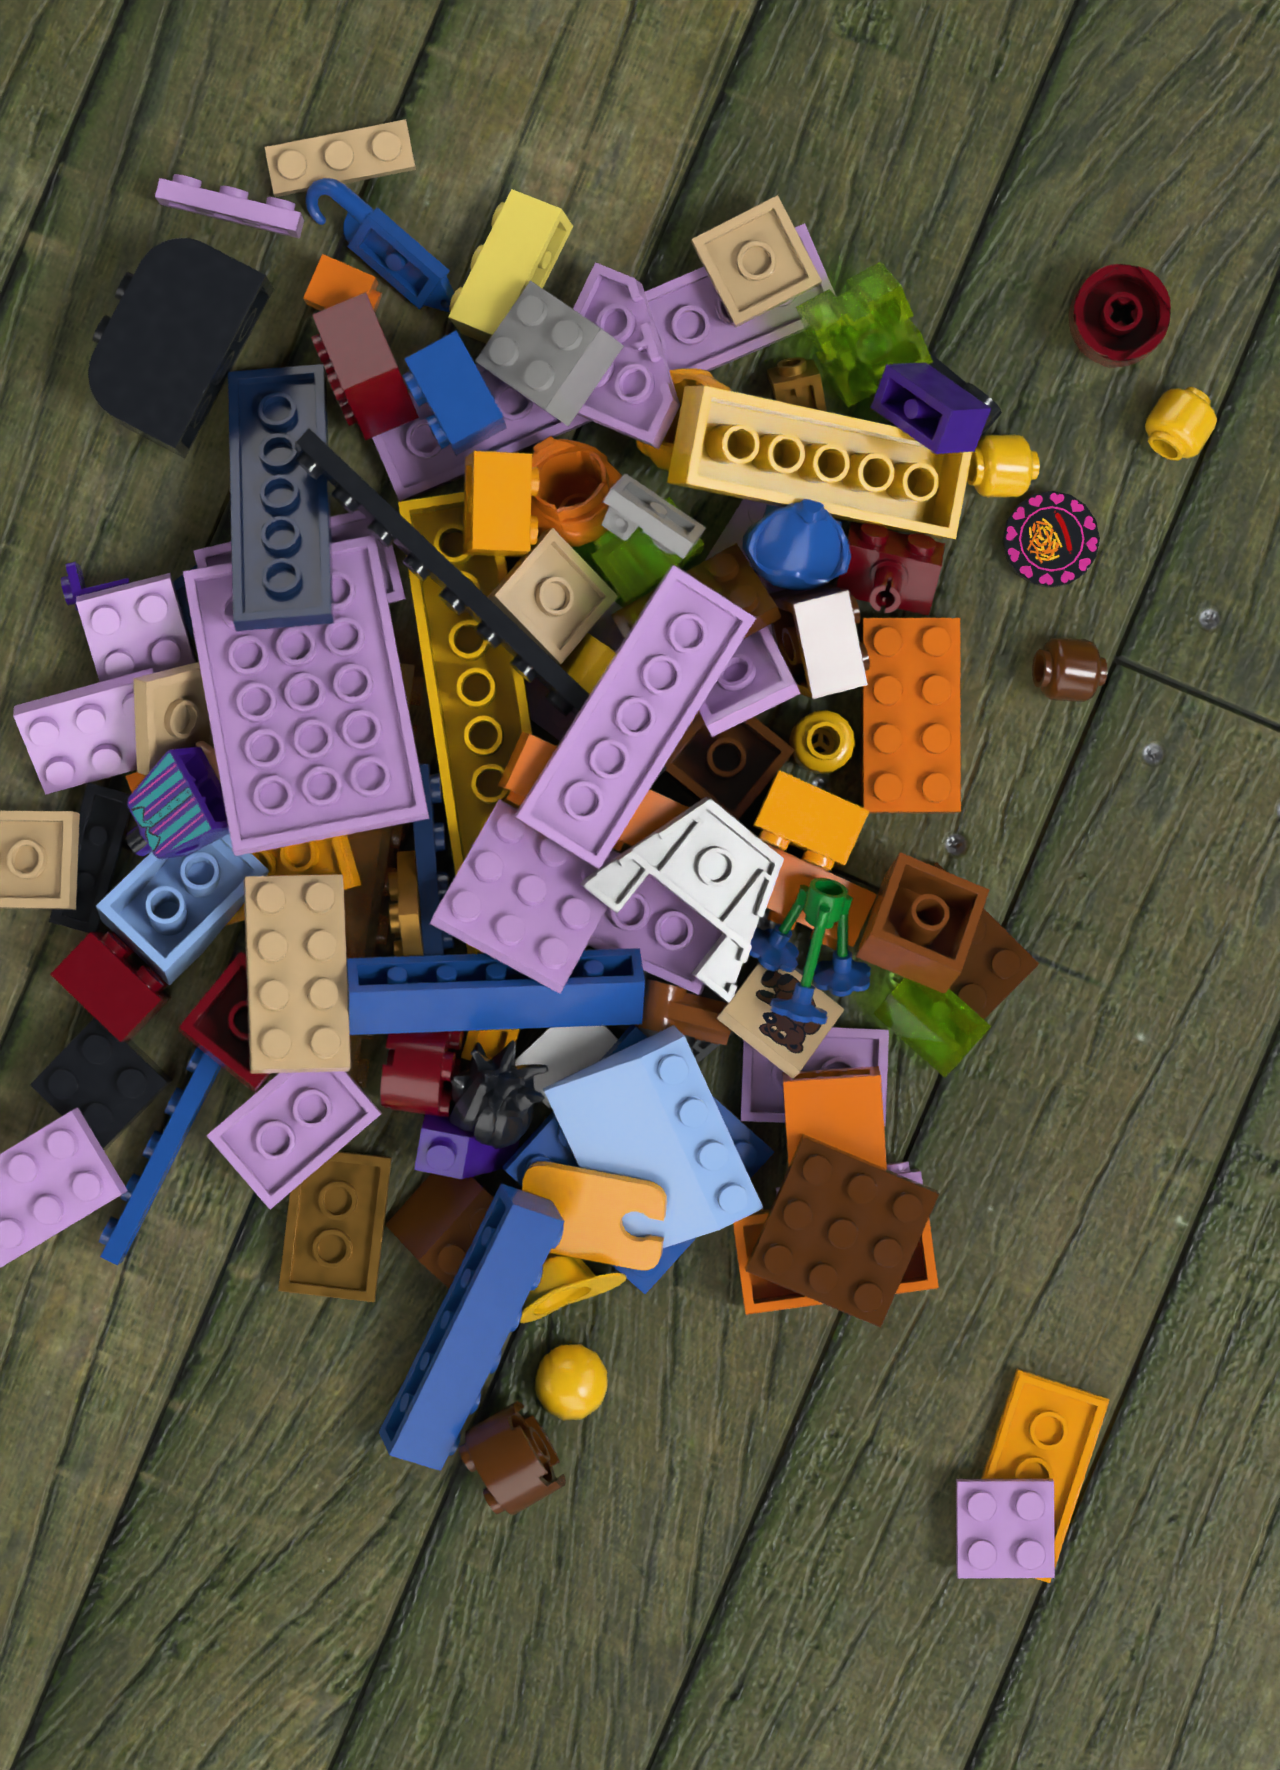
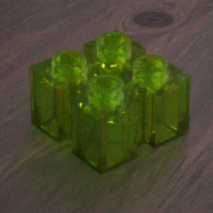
(862, 332)
(636, 564)

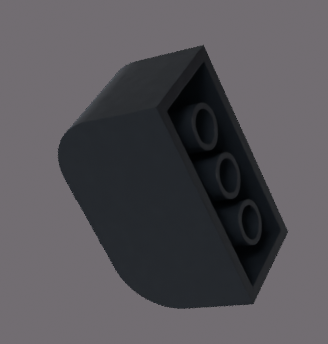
(174, 339)

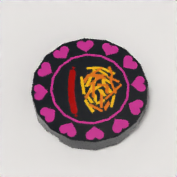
(1051, 539)

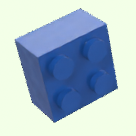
(455, 393)

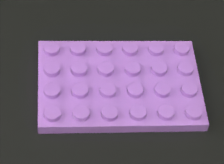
(308, 716)

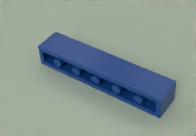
(486, 994)
(472, 1327)

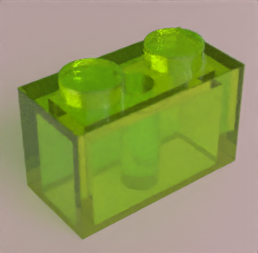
(932, 1023)

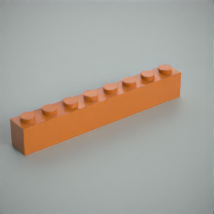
(656, 810)

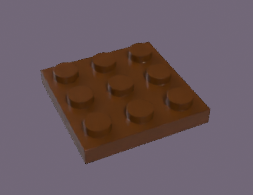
(842, 1230)

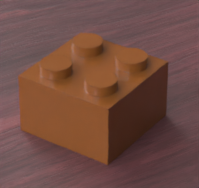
(922, 923)

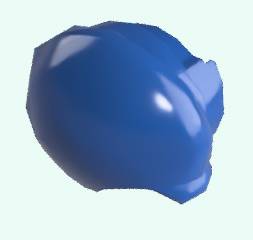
(797, 546)

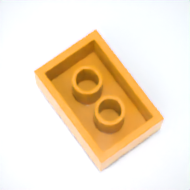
(809, 821)

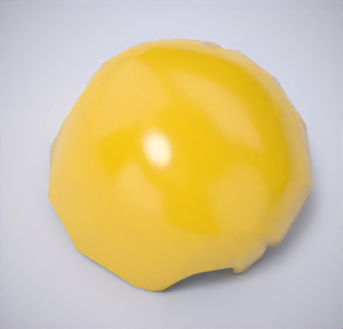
(571, 1382)

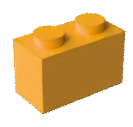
(499, 504)

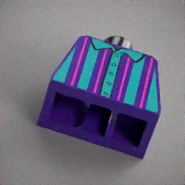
(177, 806)

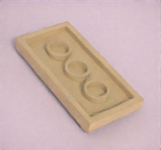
(296, 974)

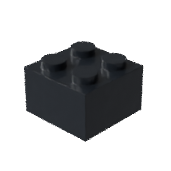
(104, 1080)

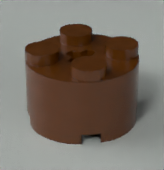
(512, 1460)

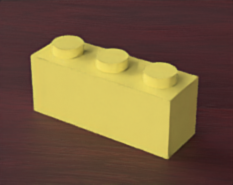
(519, 248)

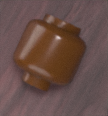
(1069, 669)

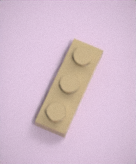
(340, 156)

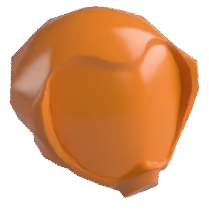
(572, 489)

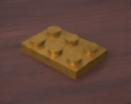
(337, 1228)

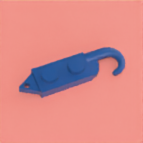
(385, 247)

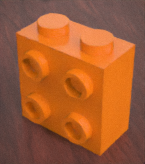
(837, 1109)

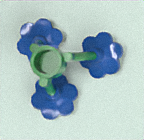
(824, 904)

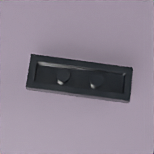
(101, 838)

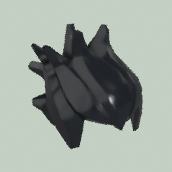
(495, 1097)

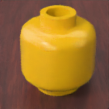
(1180, 423)
(1003, 466)
(838, 736)

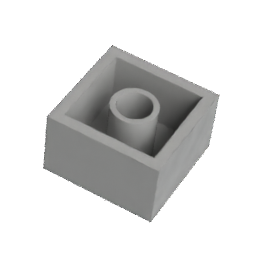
(549, 353)

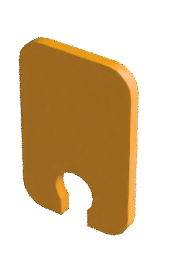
(593, 1213)

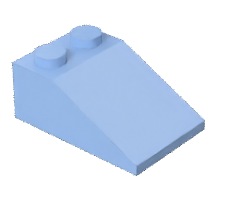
(178, 904)

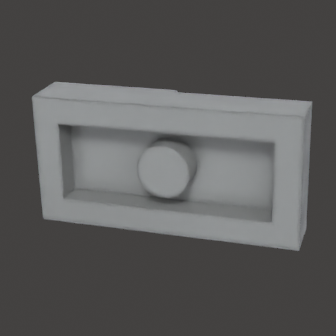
(636, 506)

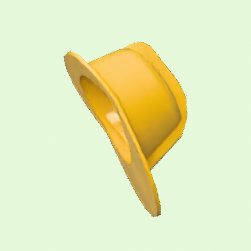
(564, 1283)

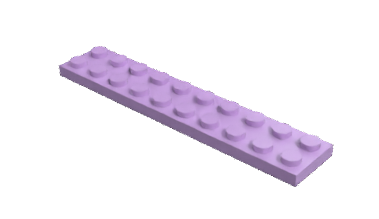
(692, 334)

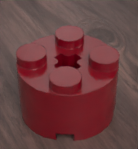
(1122, 288)
(421, 1072)

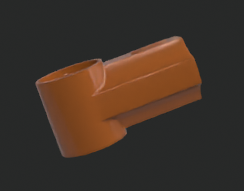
(689, 1013)

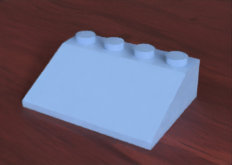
(657, 1122)

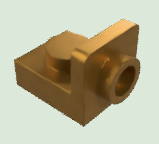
(797, 383)

